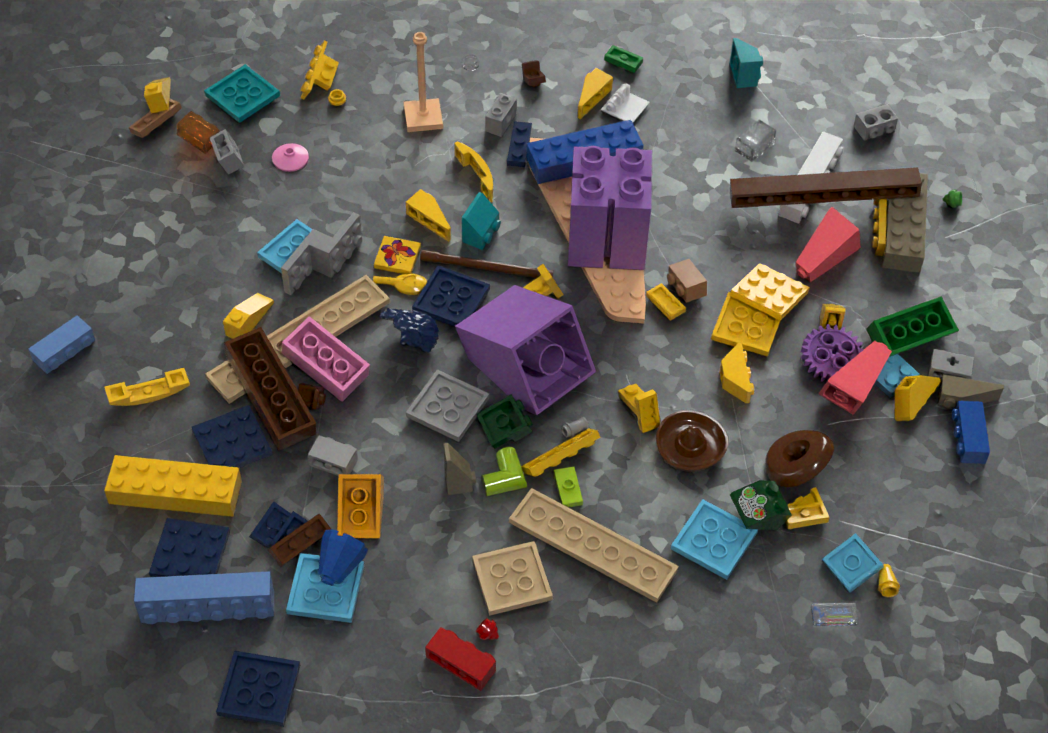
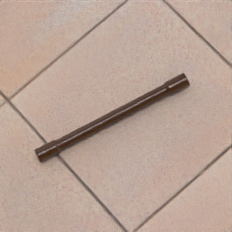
(436, 257)

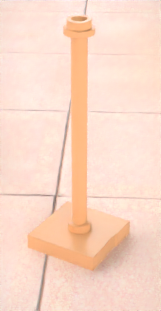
(425, 113)

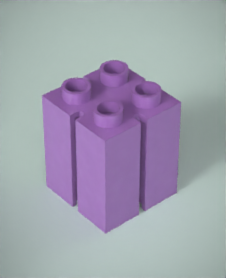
(610, 207)

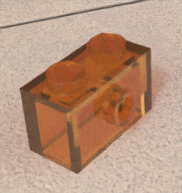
(196, 131)

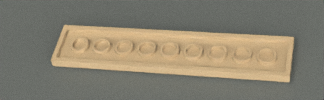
(334, 314)

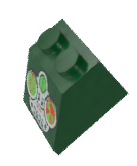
(761, 505)

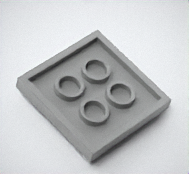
(447, 405)

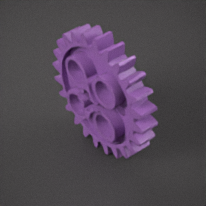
(831, 353)

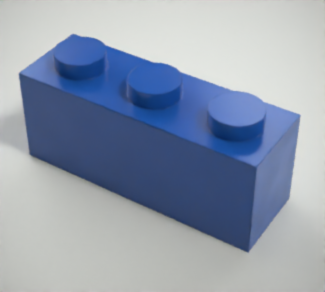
(971, 432)

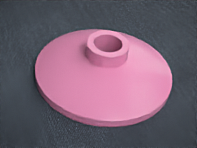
(290, 157)

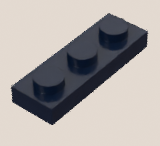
(518, 144)

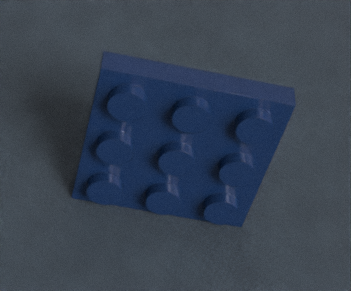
(450, 296)
(232, 439)
(189, 549)
(258, 688)

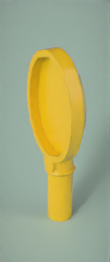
(405, 283)

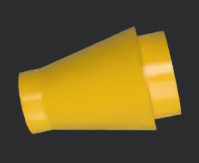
(888, 584)

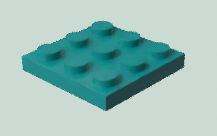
(242, 93)

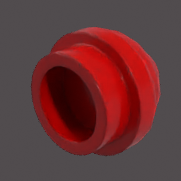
(487, 630)

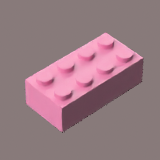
(325, 359)

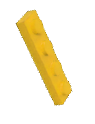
(879, 226)
(566, 449)

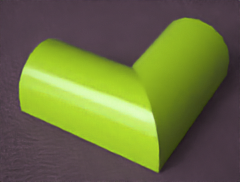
(510, 474)

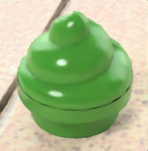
(953, 198)

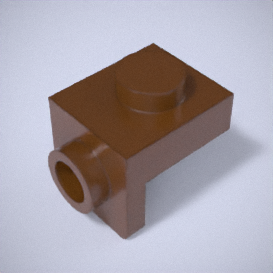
(532, 73)
(312, 395)

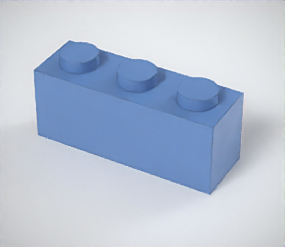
(62, 344)

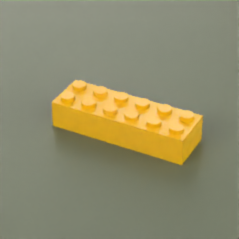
(173, 485)

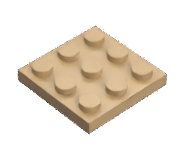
(512, 578)

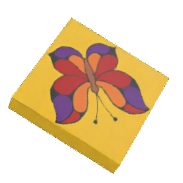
(397, 255)

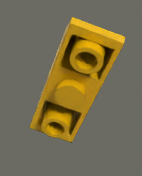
(736, 375)
(912, 395)

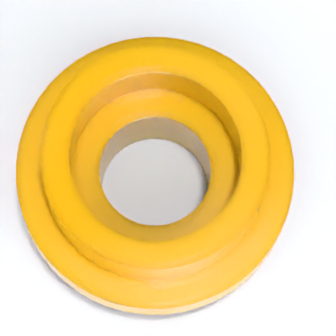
(337, 97)

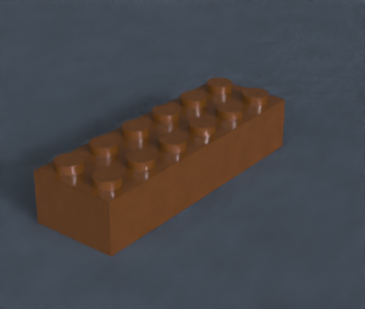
(270, 388)

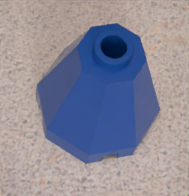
(339, 556)

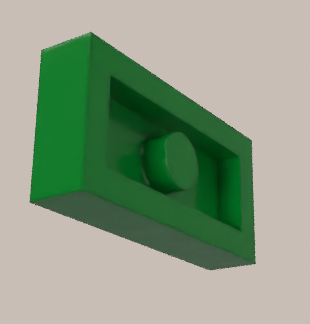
(623, 58)

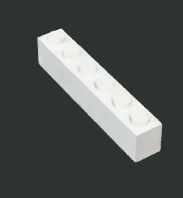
(819, 161)

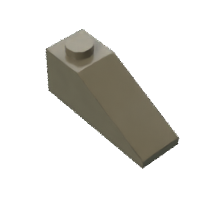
(961, 389)
(457, 472)

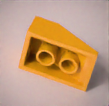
(360, 505)

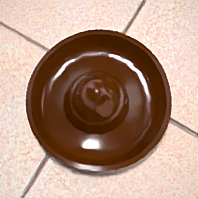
(691, 441)
(798, 457)

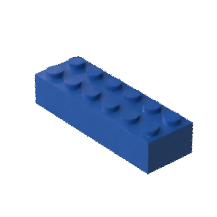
(553, 157)

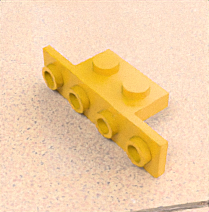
(321, 72)

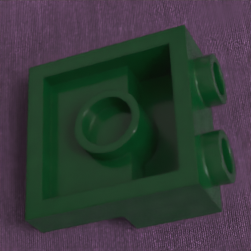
(505, 421)

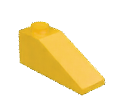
(595, 88)
(158, 94)
(427, 212)
(246, 315)

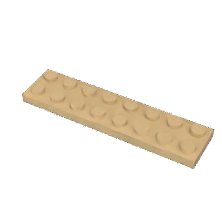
(594, 545)

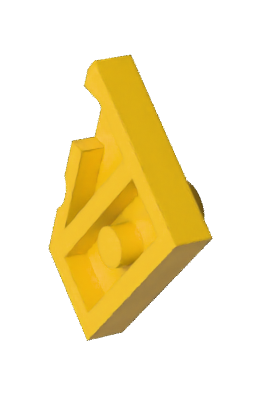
(807, 511)

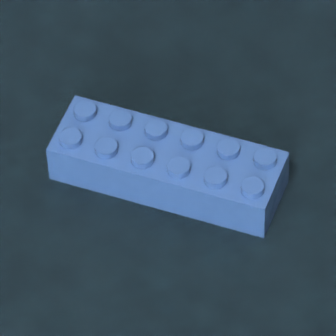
(204, 597)

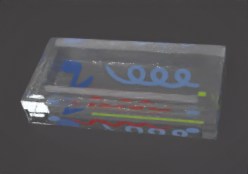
(834, 614)

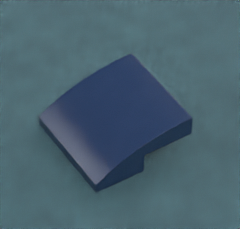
(276, 525)

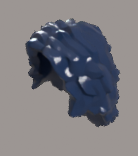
(415, 327)

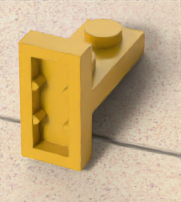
(544, 284)
(643, 405)

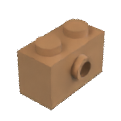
(687, 280)

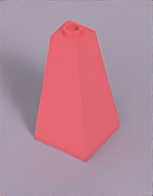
(829, 245)
(854, 381)

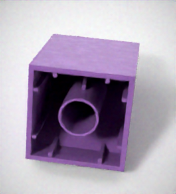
(528, 346)

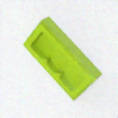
(568, 487)

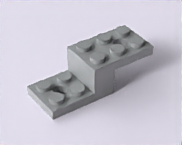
(321, 253)

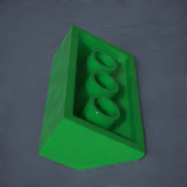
(913, 326)

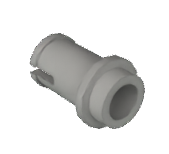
(575, 427)

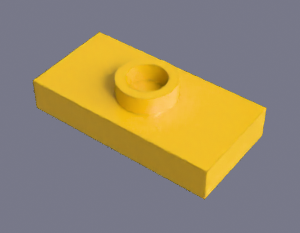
(665, 301)

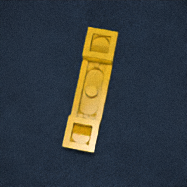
(469, 156)
(148, 391)

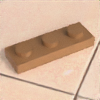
(151, 121)

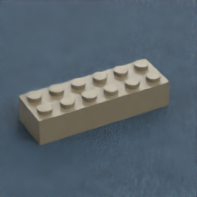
(906, 231)

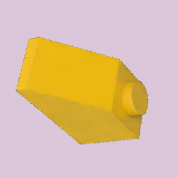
(832, 315)

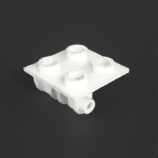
(625, 105)

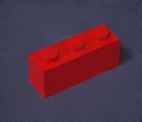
(461, 658)

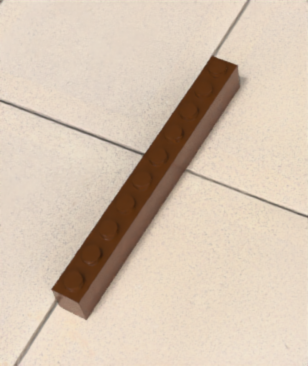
(825, 187)

